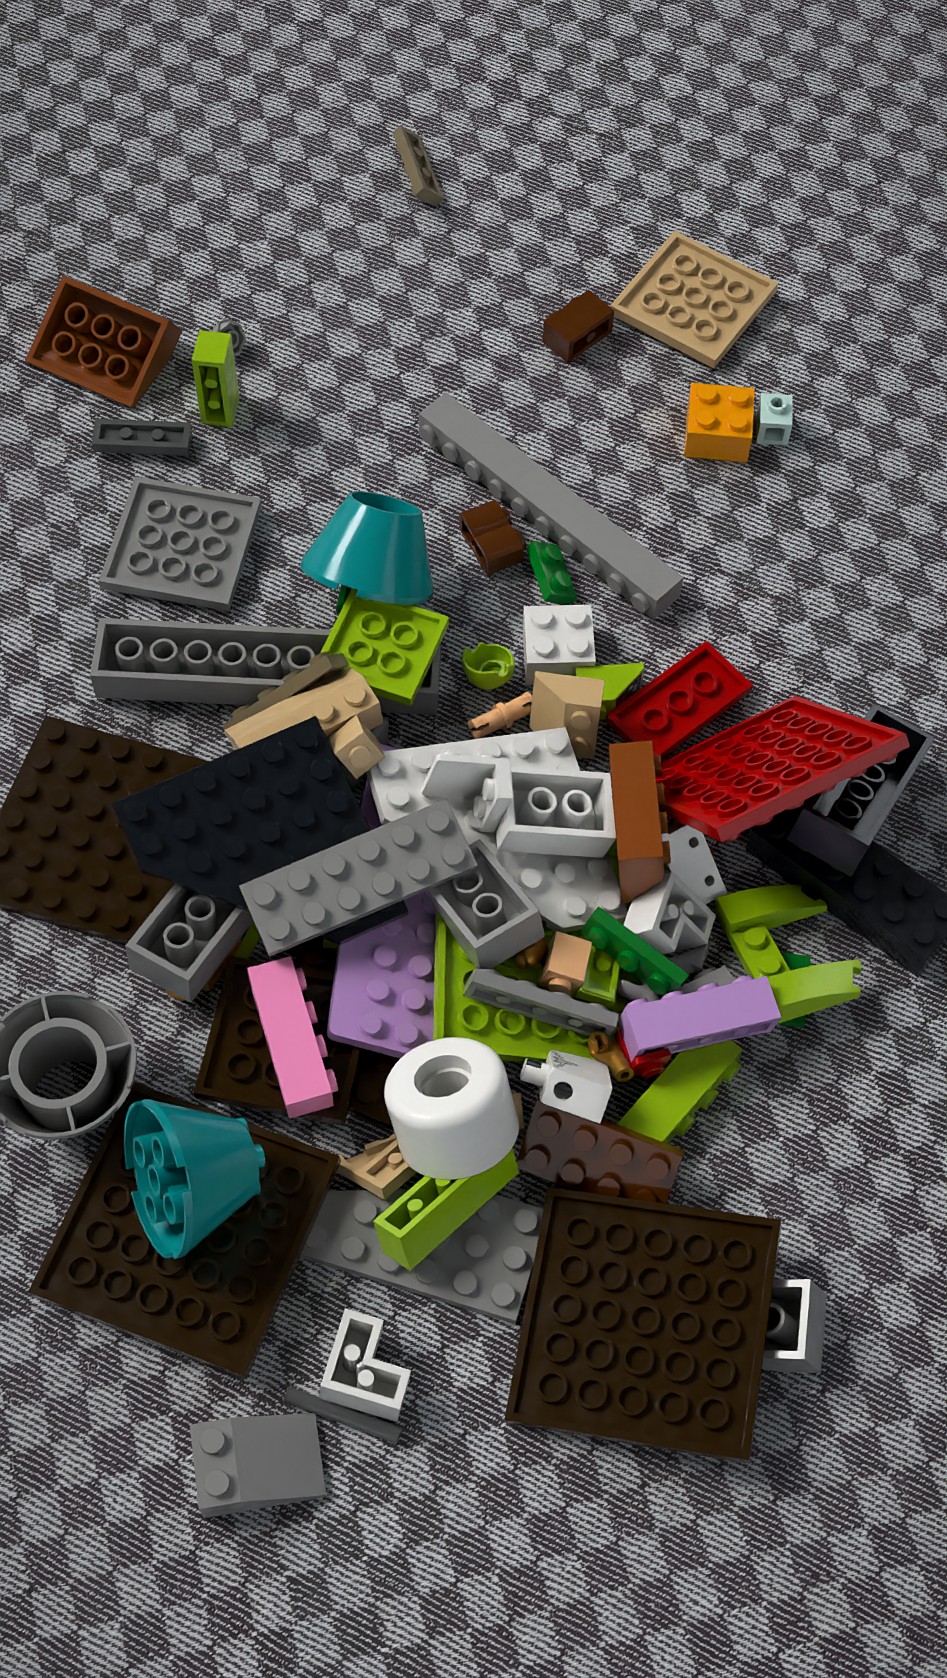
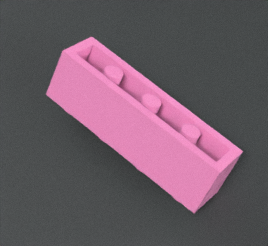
(291, 1037)

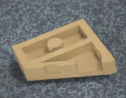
(379, 1168)

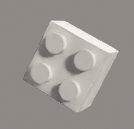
(557, 639)

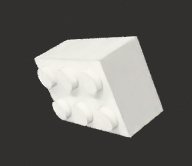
(558, 813)

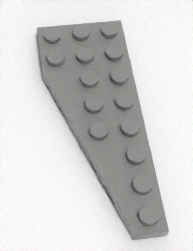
(475, 1268)

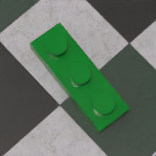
(633, 953)

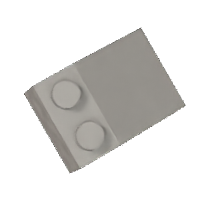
(487, 911)
(795, 1327)
(256, 1462)

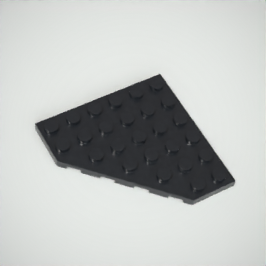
(249, 819)

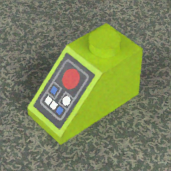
(619, 683)

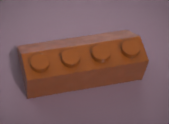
(638, 817)

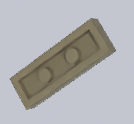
(417, 166)

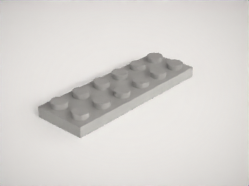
(358, 877)

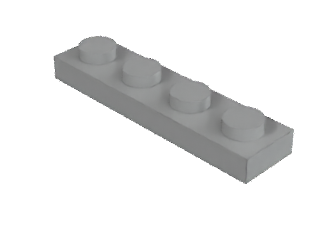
(528, 1000)

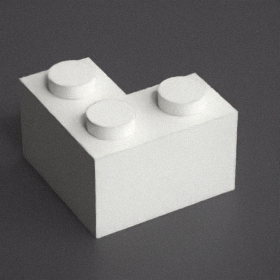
(670, 916)
(356, 1377)

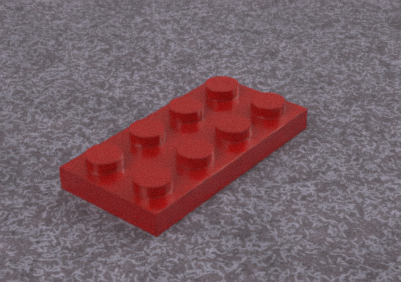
(680, 701)

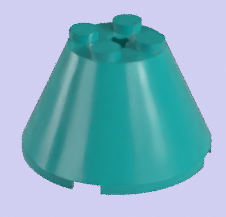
(188, 1172)

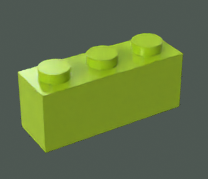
(215, 378)

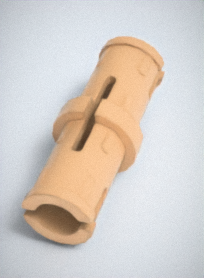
(501, 716)

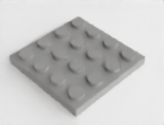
(181, 543)

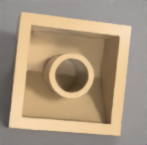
(568, 703)

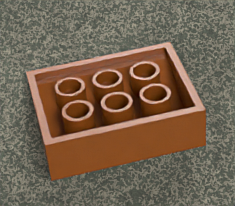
(102, 342)

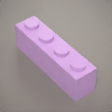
(699, 1017)

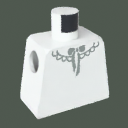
(571, 1083)

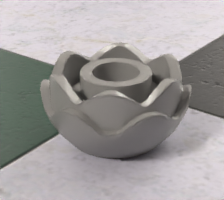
(236, 331)

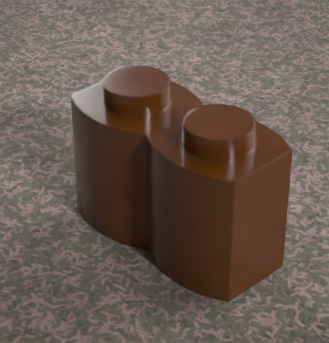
(492, 537)

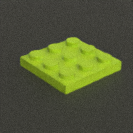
(387, 644)

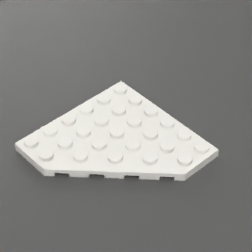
(559, 885)

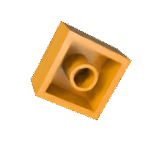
(719, 422)

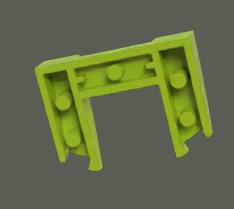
(746, 922)

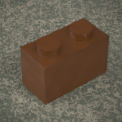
(578, 326)

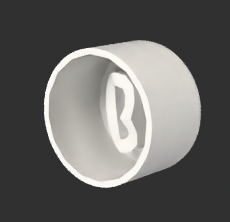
(451, 1108)

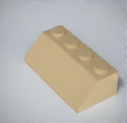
(331, 700)

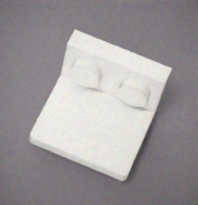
(473, 777)

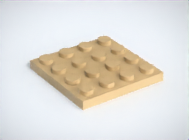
(694, 299)

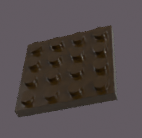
(238, 1059)

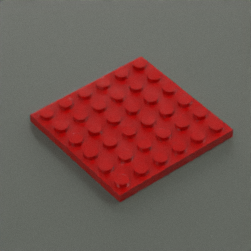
(771, 765)

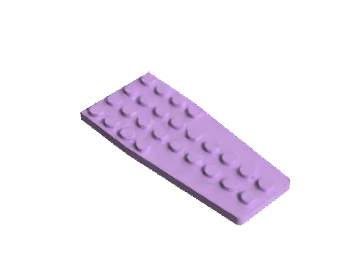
(386, 976)

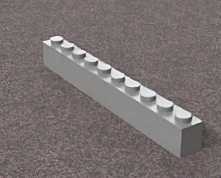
(550, 506)

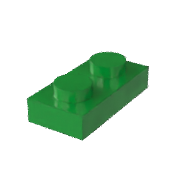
(551, 573)

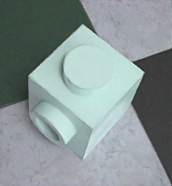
(774, 419)

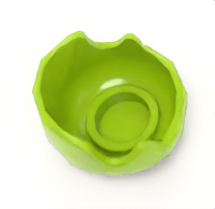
(488, 665)

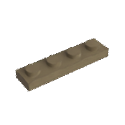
(320, 668)

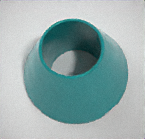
(374, 548)

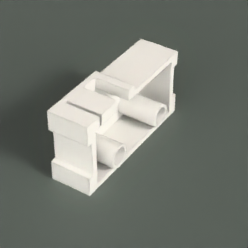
(693, 862)

